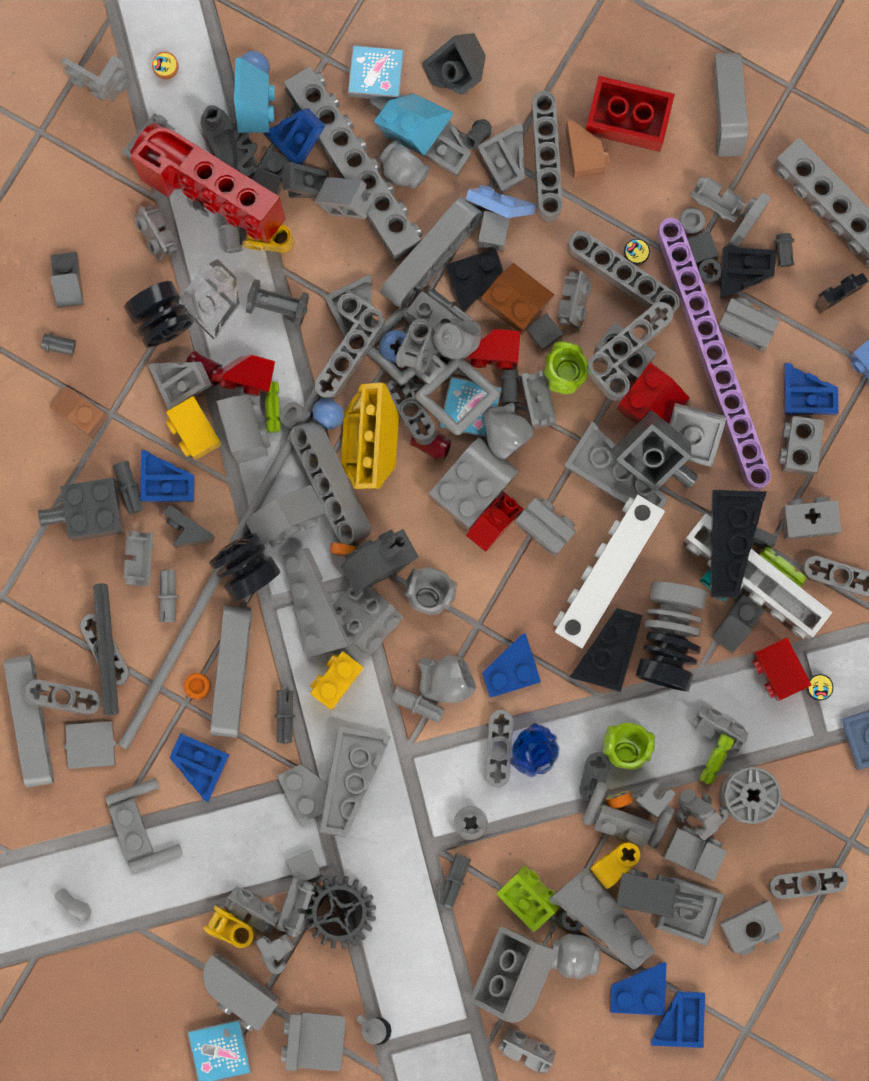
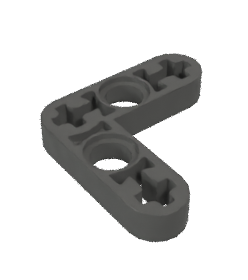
(409, 390)

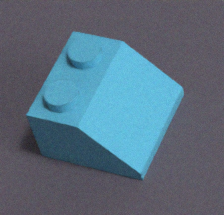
(252, 98)
(413, 121)

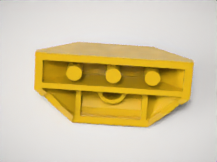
(370, 437)

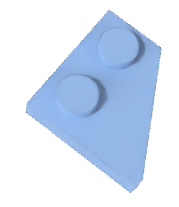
(500, 203)

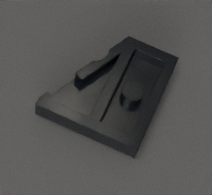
(474, 276)
(833, 296)

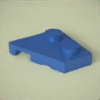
(297, 135)
(807, 394)
(164, 481)
(512, 669)
(199, 764)
(641, 992)
(682, 1022)

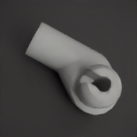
(73, 906)

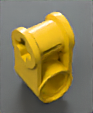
(271, 246)
(611, 866)
(228, 927)

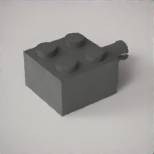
(656, 453)
(88, 510)
(378, 559)
(654, 896)

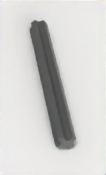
(105, 649)

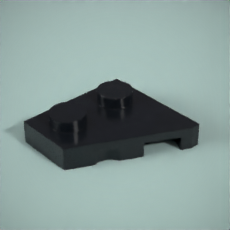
(745, 268)

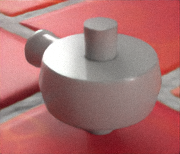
(372, 1029)

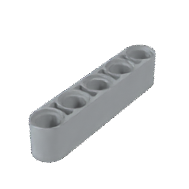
(549, 144)
(432, 253)
(616, 263)
(330, 482)
(231, 671)
(28, 723)

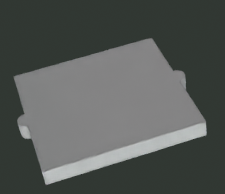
(90, 745)

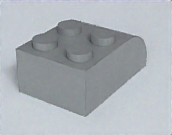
(242, 428)
(473, 483)
(512, 976)
(238, 992)

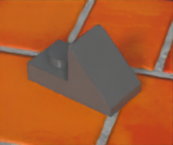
(271, 172)
(303, 180)
(66, 280)
(192, 534)
(738, 624)

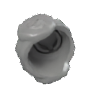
(403, 166)
(458, 339)
(430, 590)
(576, 956)

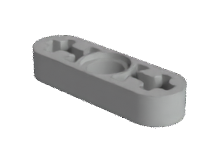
(823, 564)
(89, 635)
(43, 686)
(506, 729)
(826, 873)

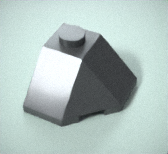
(457, 64)

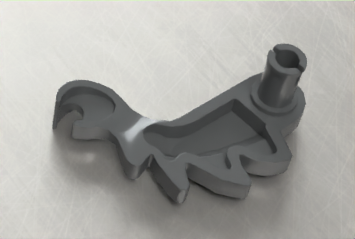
(226, 144)

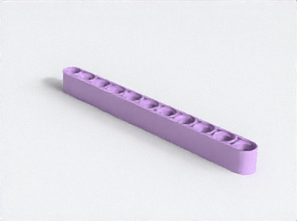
(713, 341)

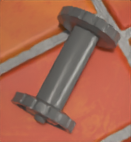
(277, 302)

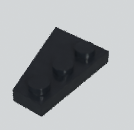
(610, 653)

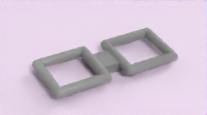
(434, 376)

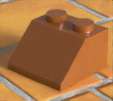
(516, 298)

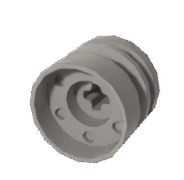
(675, 609)
(734, 795)

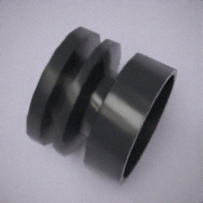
(157, 312)
(243, 565)
(668, 661)

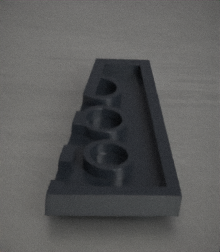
(732, 534)

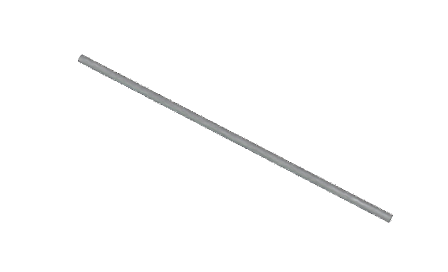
(213, 582)

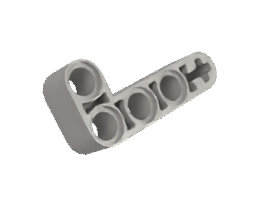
(730, 105)
(632, 346)
(344, 350)

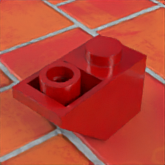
(498, 349)
(248, 373)
(494, 521)

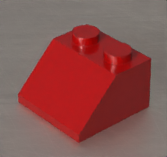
(654, 392)
(781, 670)

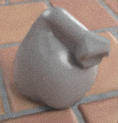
(506, 430)
(446, 680)

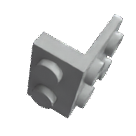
(109, 83)
(366, 618)
(313, 1041)

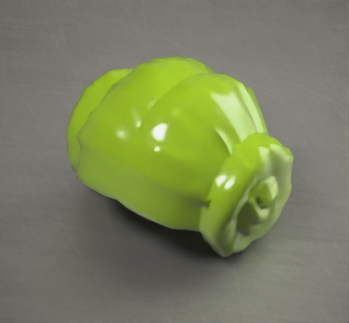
(565, 368)
(628, 745)

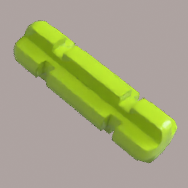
(272, 408)
(783, 566)
(716, 759)

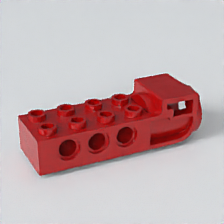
(182, 165)

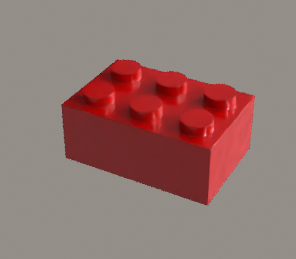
(629, 113)

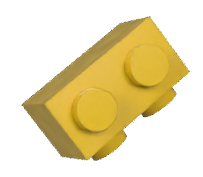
(193, 429)
(337, 680)

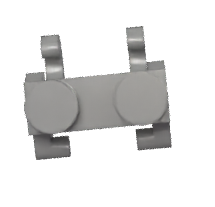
(700, 809)
(275, 950)

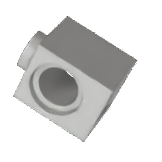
(493, 231)

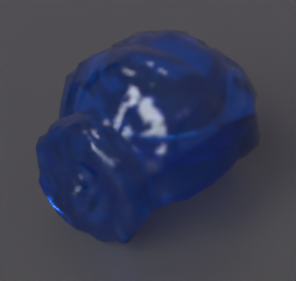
(535, 750)

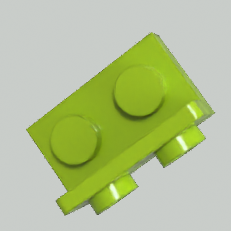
(528, 898)

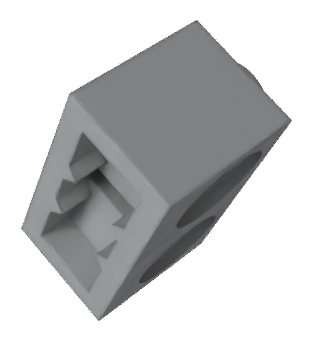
(645, 355)
(808, 447)

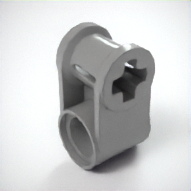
(417, 351)

